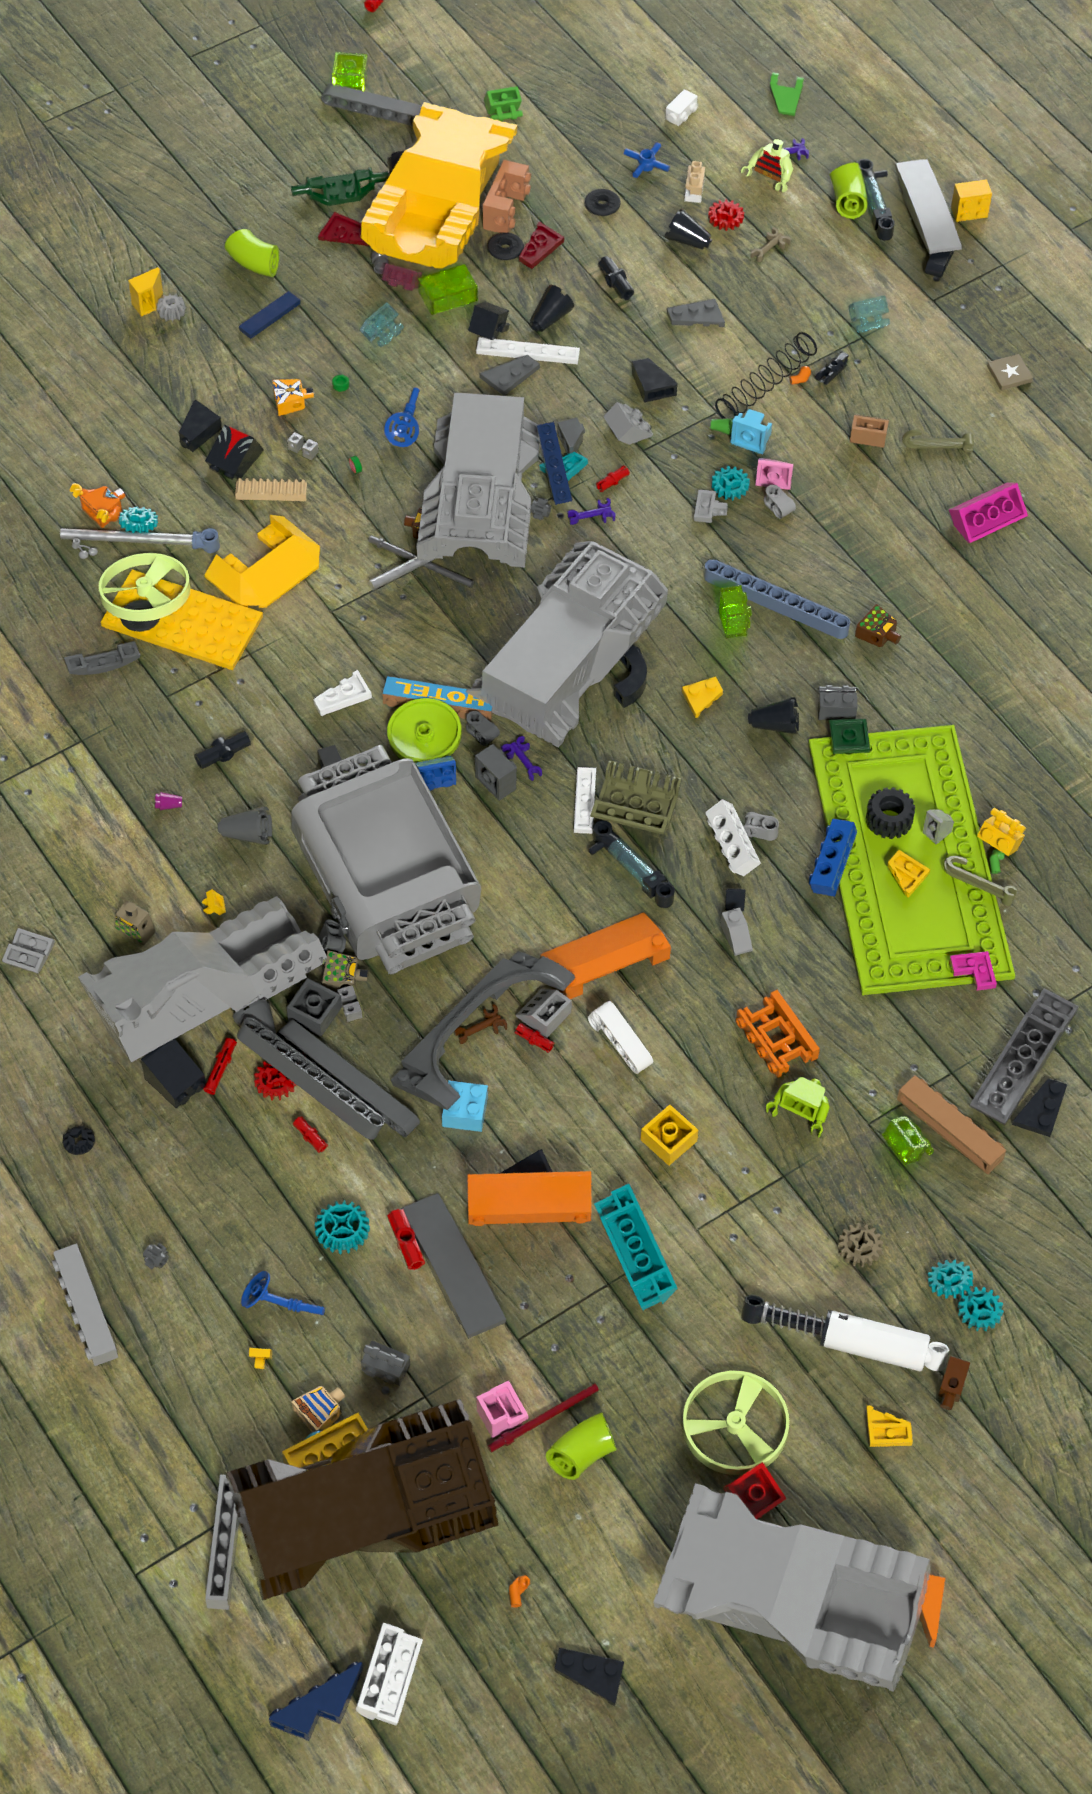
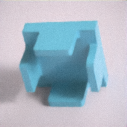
(749, 431)

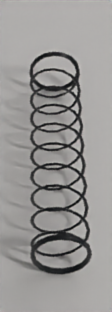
(800, 349)

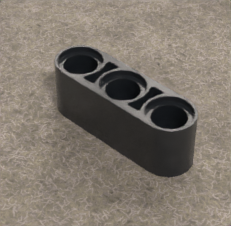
(938, 263)

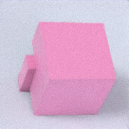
(501, 1409)

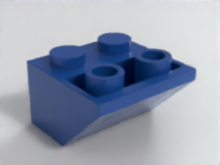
(438, 772)

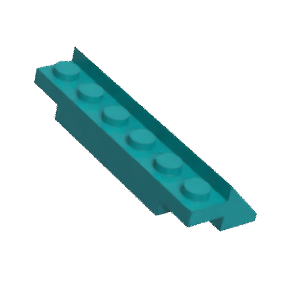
(636, 1247)

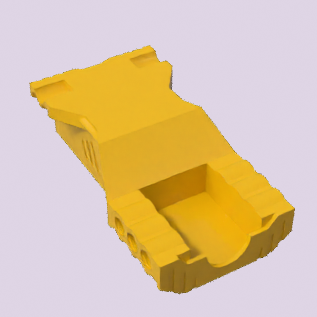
(436, 187)

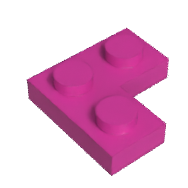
(976, 964)

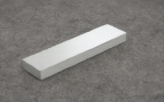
(584, 800)

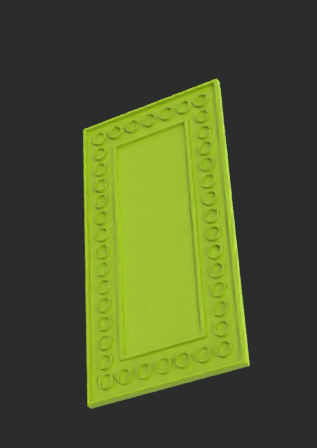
(897, 938)

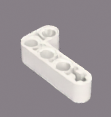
(621, 1036)

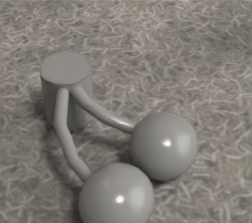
(83, 554)

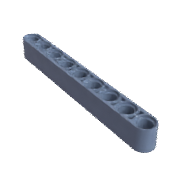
(778, 599)

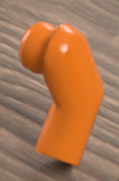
(802, 377)
(516, 1589)

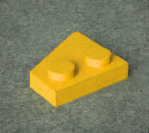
(702, 694)
(907, 872)
(887, 1430)

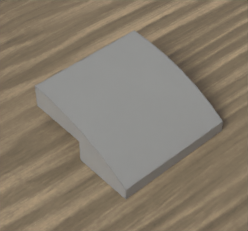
(28, 951)

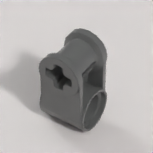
(481, 728)
(331, 936)

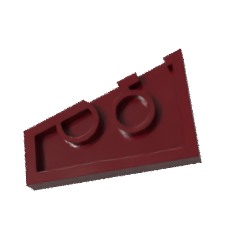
(342, 230)
(541, 244)

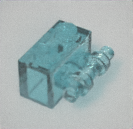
(868, 309)
(379, 322)

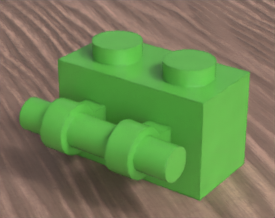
(501, 101)

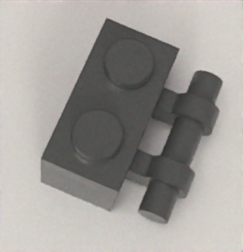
(837, 702)
(385, 1363)

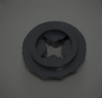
(82, 1146)

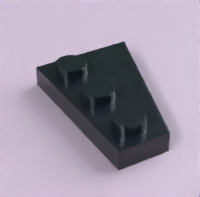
(1042, 1109)
(593, 1672)

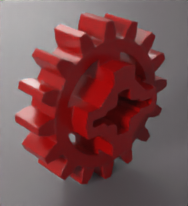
(726, 215)
(275, 1081)

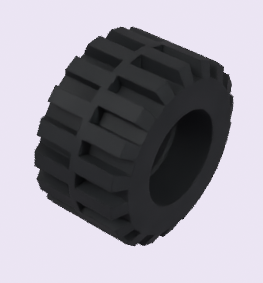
(893, 801)

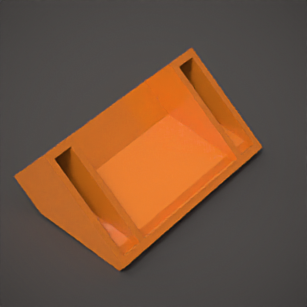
(610, 951)
(529, 1198)

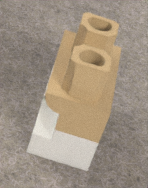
(695, 182)

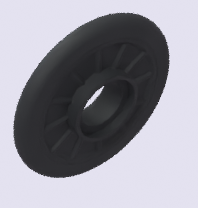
(593, 205)
(515, 243)
(139, 626)

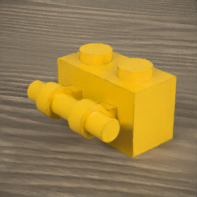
(1002, 832)

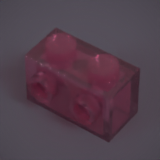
(401, 275)

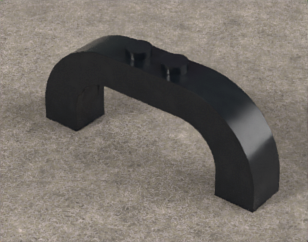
(633, 686)

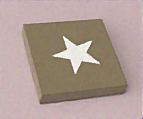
(1010, 372)

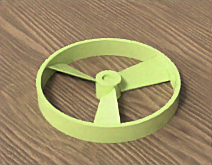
(161, 604)
(736, 1421)

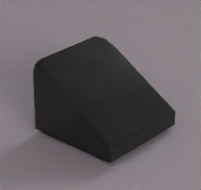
(735, 899)

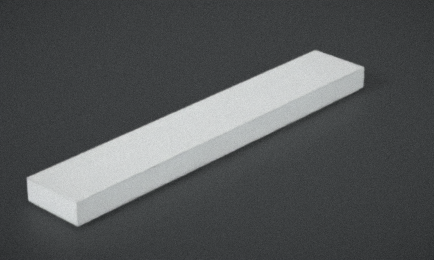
(537, 351)

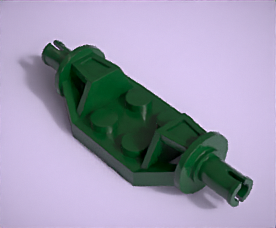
(340, 188)

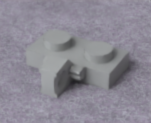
(708, 506)

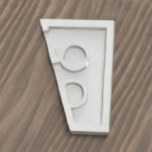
(344, 695)

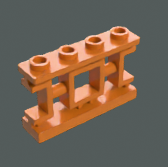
(790, 1027)

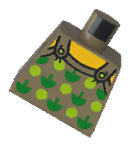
(134, 922)
(342, 971)

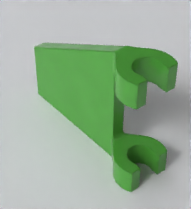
(786, 97)

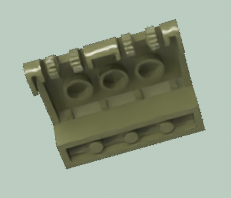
(637, 801)

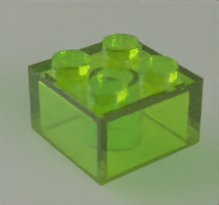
(350, 70)
(734, 611)

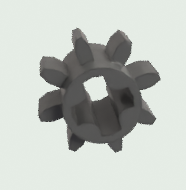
(540, 508)
(155, 1256)

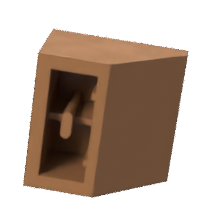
(869, 430)

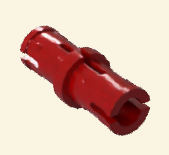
(612, 478)
(534, 1037)
(310, 1134)

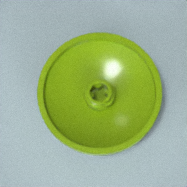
(424, 730)

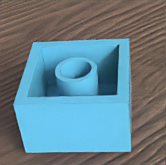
(469, 1109)

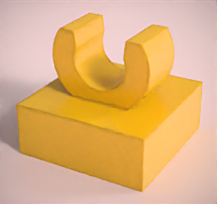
(214, 902)
(260, 1356)

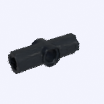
(616, 278)
(222, 749)

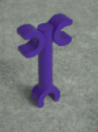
(798, 148)
(603, 509)
(519, 749)

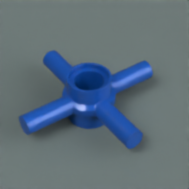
(646, 160)

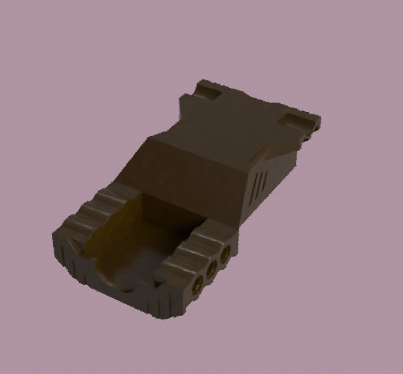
(384, 1491)

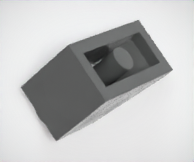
(570, 434)

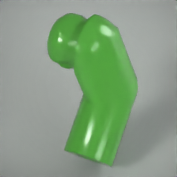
(996, 855)

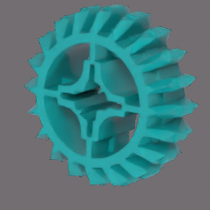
(343, 1217)

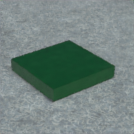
(849, 736)

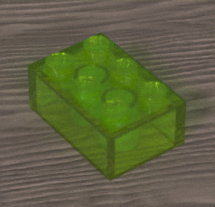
(448, 289)

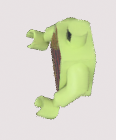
(773, 163)

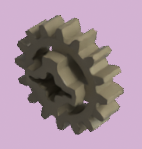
(869, 1250)

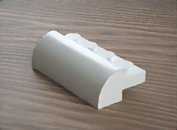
(389, 1675)

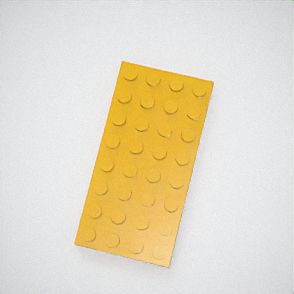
(200, 628)

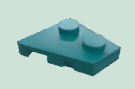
(573, 464)

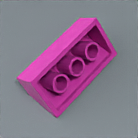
(989, 512)

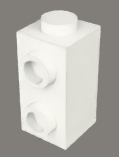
(681, 107)

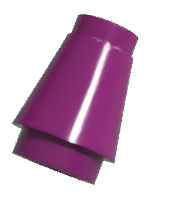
(167, 801)

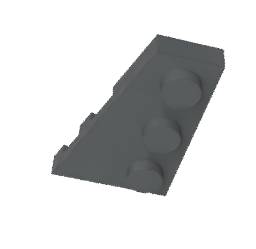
(701, 312)
(511, 374)

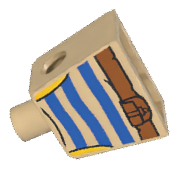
(318, 1408)

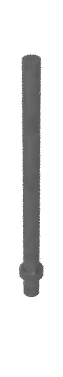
(454, 576)

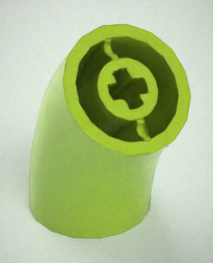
(849, 190)
(253, 253)
(581, 1447)

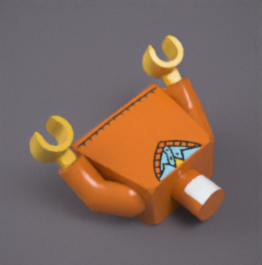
(100, 503)

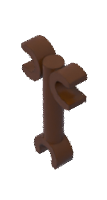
(491, 1019)

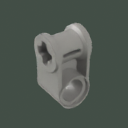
(778, 501)
(760, 825)

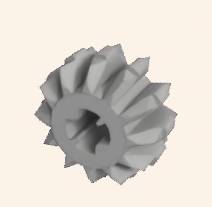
(171, 307)

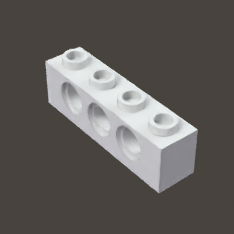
(732, 837)

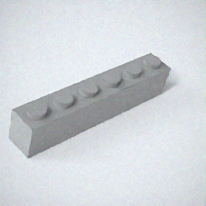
(85, 1305)
(222, 1550)

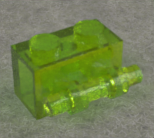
(907, 1140)

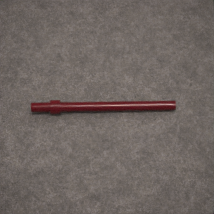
(508, 1437)

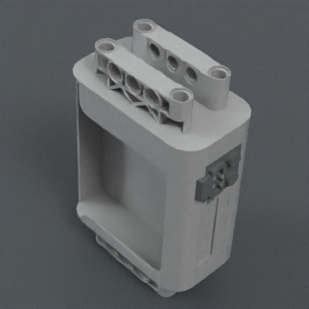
(385, 859)

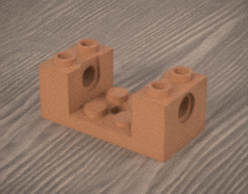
(510, 182)

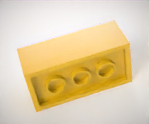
(325, 1443)

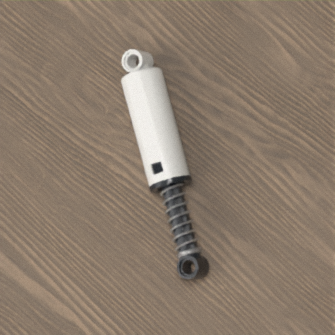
(854, 1335)

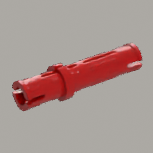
(212, 1084)

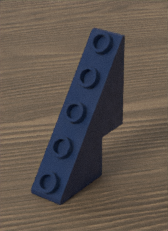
(554, 463)
(321, 1701)

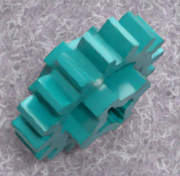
(730, 483)
(138, 519)
(950, 1279)
(985, 1316)

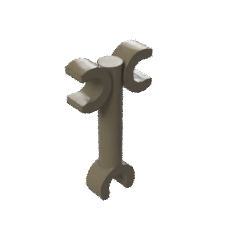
(774, 238)

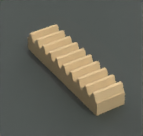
(271, 490)

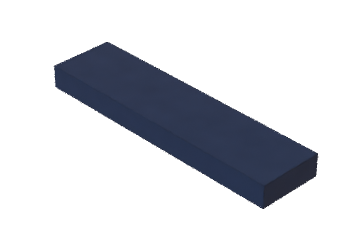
(269, 315)

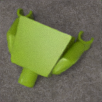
(804, 1099)

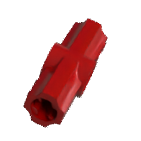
(409, 1249)

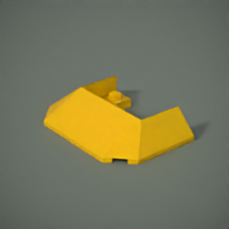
(289, 562)

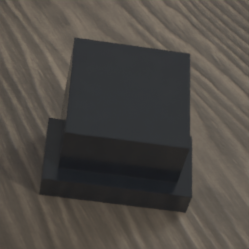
(488, 320)

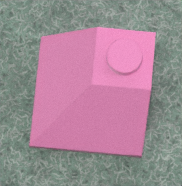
(774, 473)

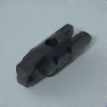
(833, 368)

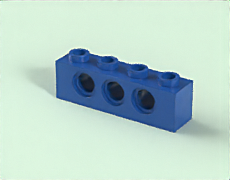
(828, 883)

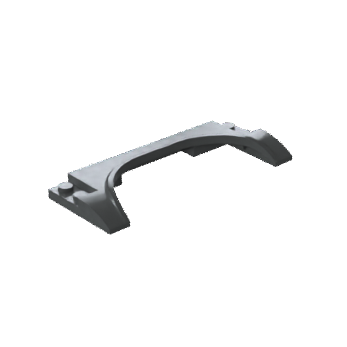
(421, 1066)

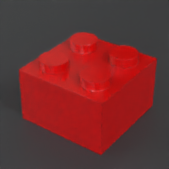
(757, 1490)

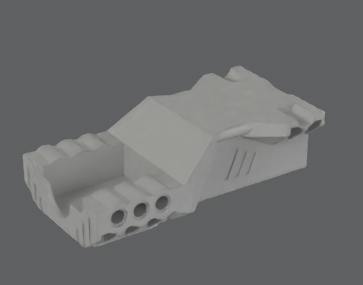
(480, 489)
(578, 631)
(198, 975)
(823, 1593)

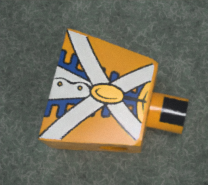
(290, 395)

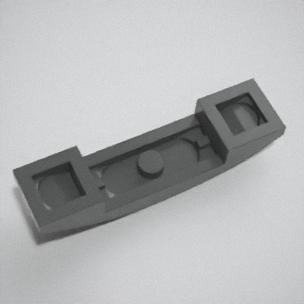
(102, 662)

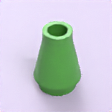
(722, 425)

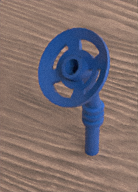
(404, 424)
(261, 1293)

